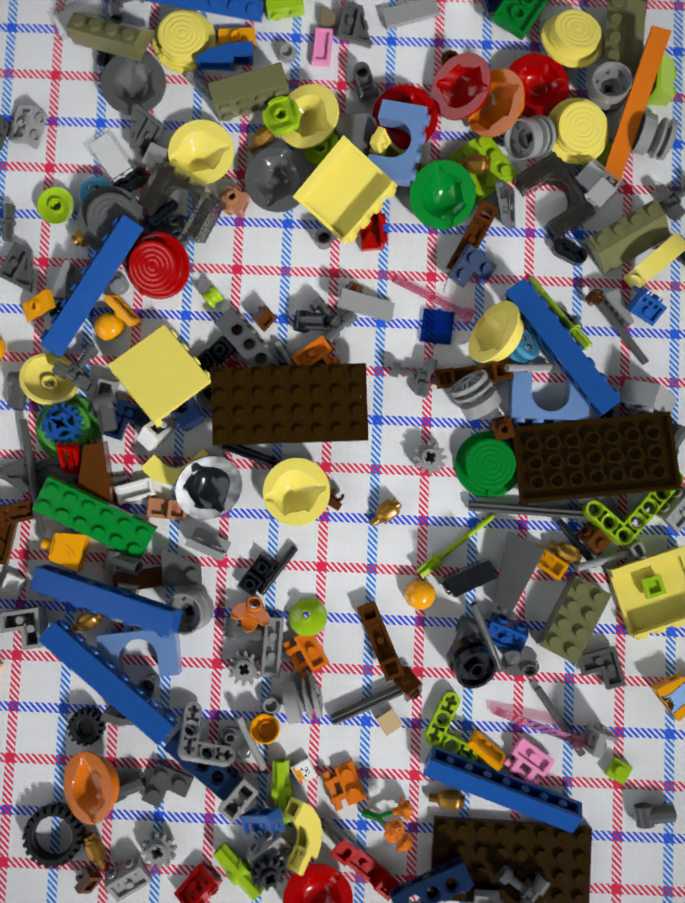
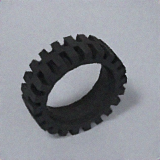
(37, 851)

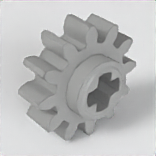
(436, 460)
(237, 668)
(162, 842)

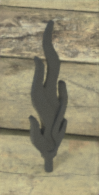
(17, 473)

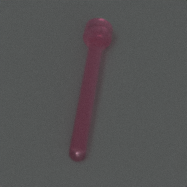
(465, 314)
(574, 739)

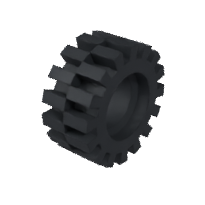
(78, 735)

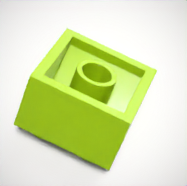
(663, 87)

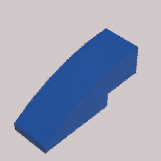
(226, 56)

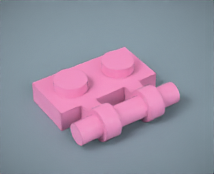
(533, 757)

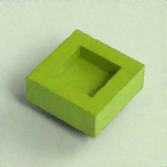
(653, 586)
(618, 770)

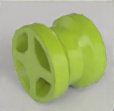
(212, 296)

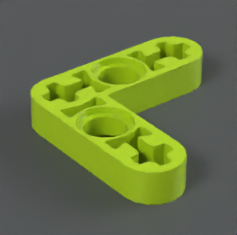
(443, 735)

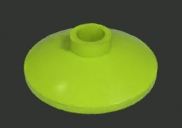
(316, 154)
(50, 199)
(311, 625)

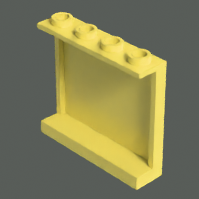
(345, 191)
(160, 374)
(654, 614)

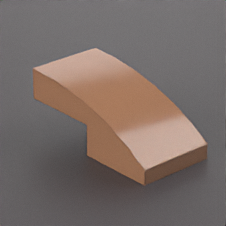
(165, 509)

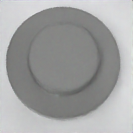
(287, 53)
(119, 285)
(271, 704)

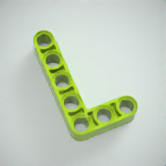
(625, 525)

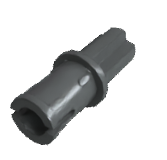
(8, 222)

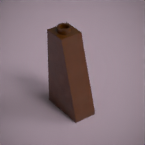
(96, 471)

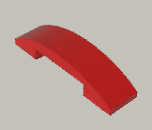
(366, 866)

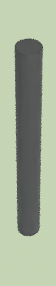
(623, 333)
(485, 634)
(555, 714)

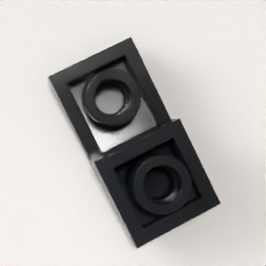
(216, 354)
(257, 574)

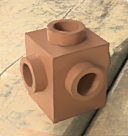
(235, 201)

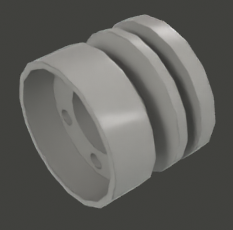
(610, 86)
(654, 136)
(530, 137)
(476, 395)
(200, 603)
(302, 699)

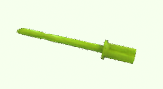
(575, 330)
(435, 561)

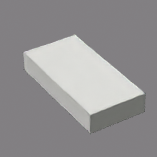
(135, 490)

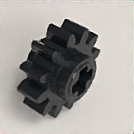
(267, 872)

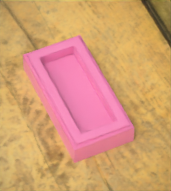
(322, 47)

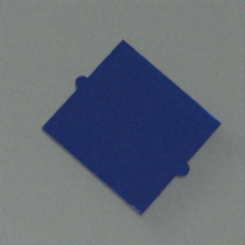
(437, 326)

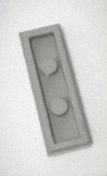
(409, 13)
(365, 305)
(272, 648)

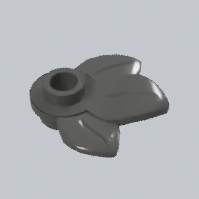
(522, 662)
(237, 743)

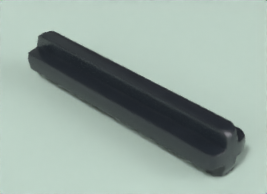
(251, 454)

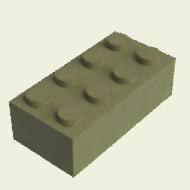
(248, 91)
(573, 619)

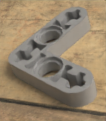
(197, 746)

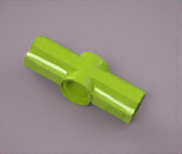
(281, 785)
(237, 870)

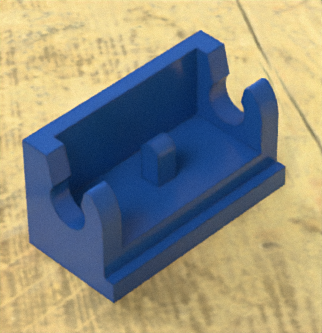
(263, 820)

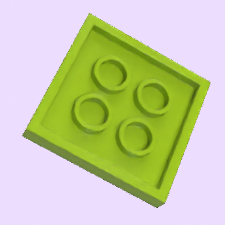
(500, 166)

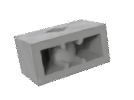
(239, 798)

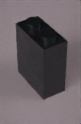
(468, 577)

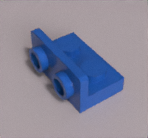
(645, 306)
(507, 632)

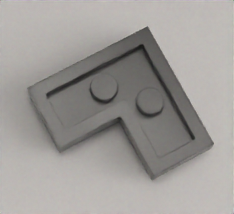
(605, 661)
(165, 779)

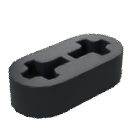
(130, 180)
(569, 252)

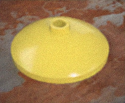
(38, 372)

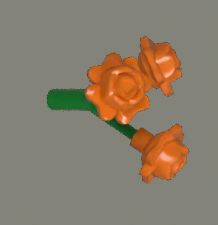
(395, 828)

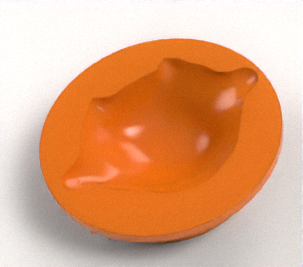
(502, 105)
(90, 787)

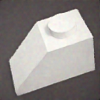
(152, 437)

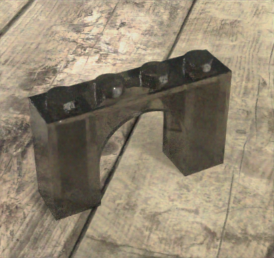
(552, 172)
(205, 207)

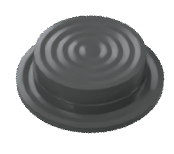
(133, 82)
(275, 178)
(101, 209)

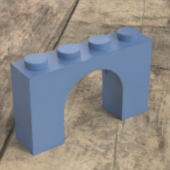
(413, 121)
(522, 406)
(168, 649)

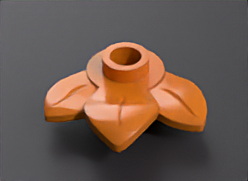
(250, 616)

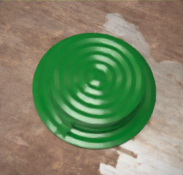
(442, 194)
(486, 465)

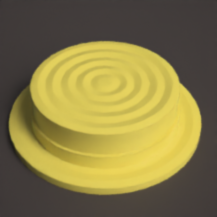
(181, 38)
(572, 38)
(318, 116)
(580, 130)
(201, 151)
(496, 333)
(296, 491)

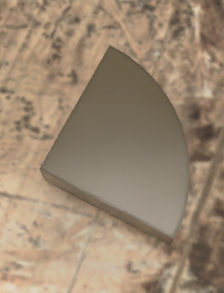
(328, 18)

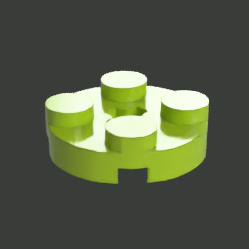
(286, 124)

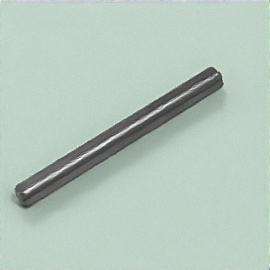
(522, 509)

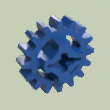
(66, 416)

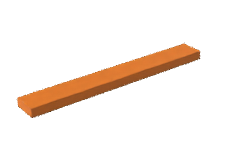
(637, 100)

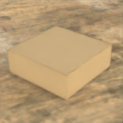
(389, 721)

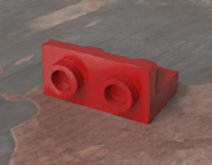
(373, 236)
(198, 886)

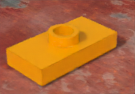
(232, 35)
(39, 305)
(122, 310)
(552, 564)
(486, 750)

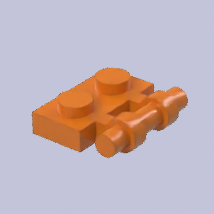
(314, 352)
(311, 650)
(349, 781)

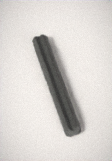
(365, 705)

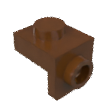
(502, 428)
(593, 538)
(408, 685)

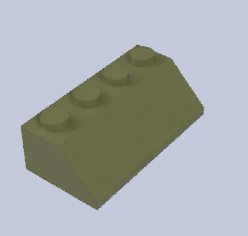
(625, 32)
(109, 35)
(628, 237)

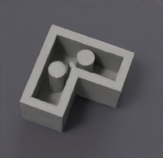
(598, 182)
(646, 396)
(30, 621)

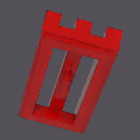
(77, 457)

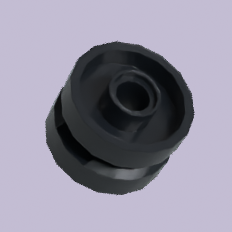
(471, 662)

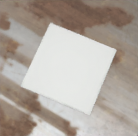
(454, 289)

